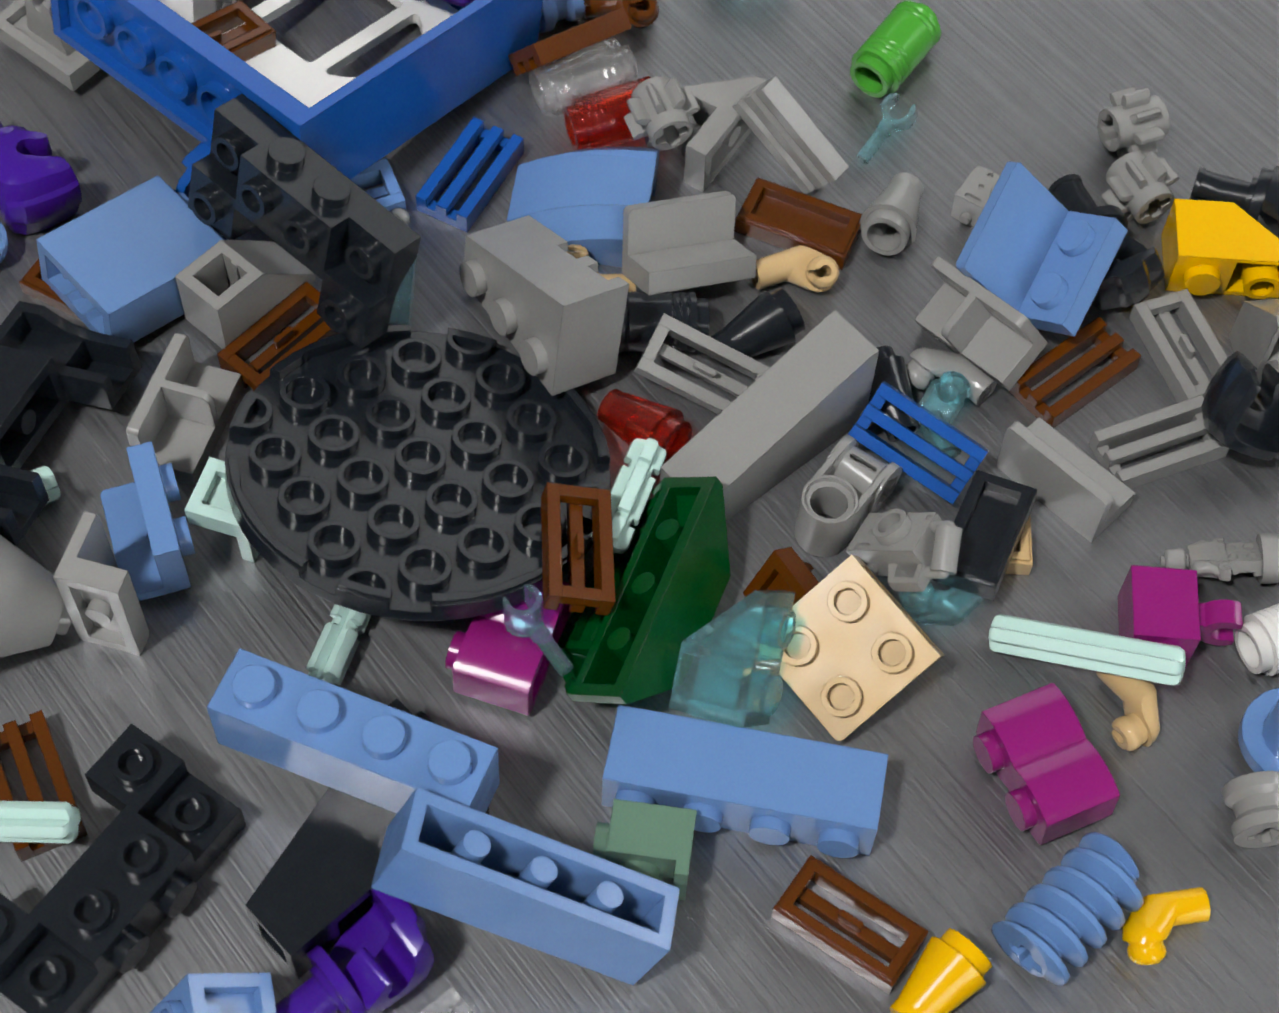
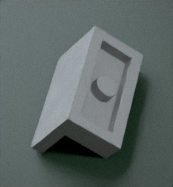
(684, 243)
(1064, 477)
(98, 592)

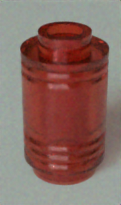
(599, 117)

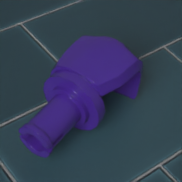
(34, 184)
(370, 964)

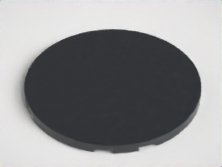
(408, 472)

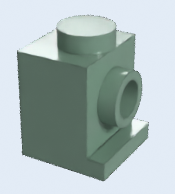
(649, 840)

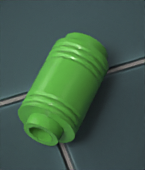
(895, 49)

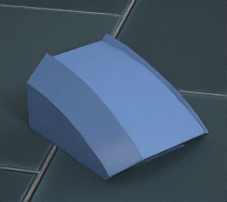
(585, 195)

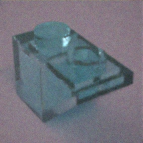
(735, 661)

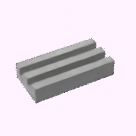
(790, 135)
(670, 326)
(1172, 349)
(1149, 424)

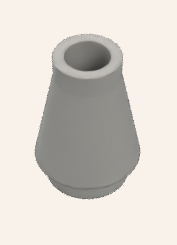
(892, 217)

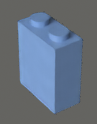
(123, 259)

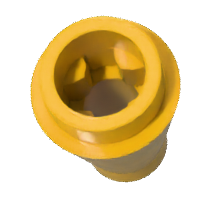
(944, 976)

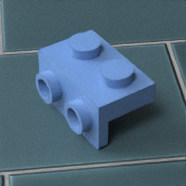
(143, 527)

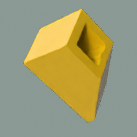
(1218, 251)

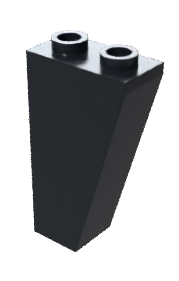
(322, 876)

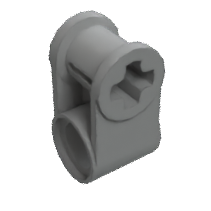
(846, 489)

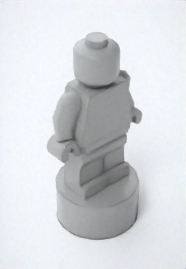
(1222, 560)

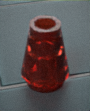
(640, 418)

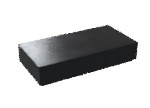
(992, 525)

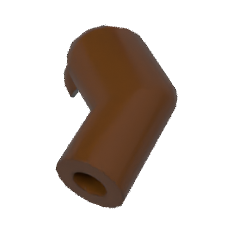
(639, 12)

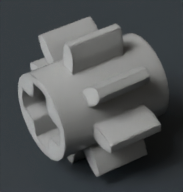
(661, 113)
(1133, 121)
(1140, 186)

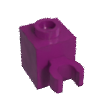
(1165, 609)

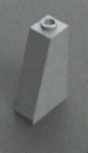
(783, 416)

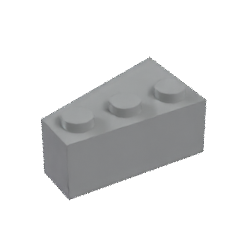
(546, 302)

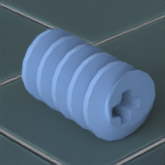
(1071, 909)

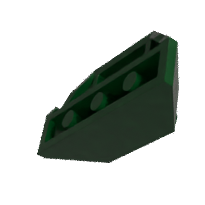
(663, 594)

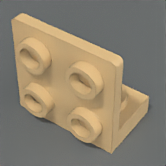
(853, 648)

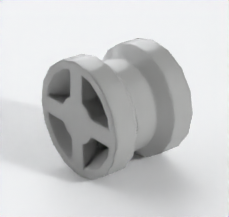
(1255, 808)

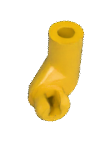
(1156, 918)

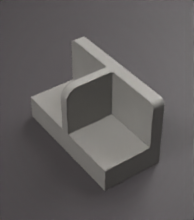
(980, 326)
(184, 410)

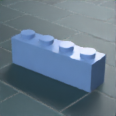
(346, 738)
(748, 780)
(526, 887)

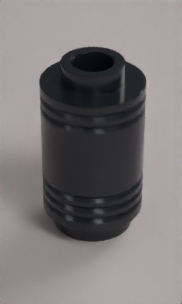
(645, 311)

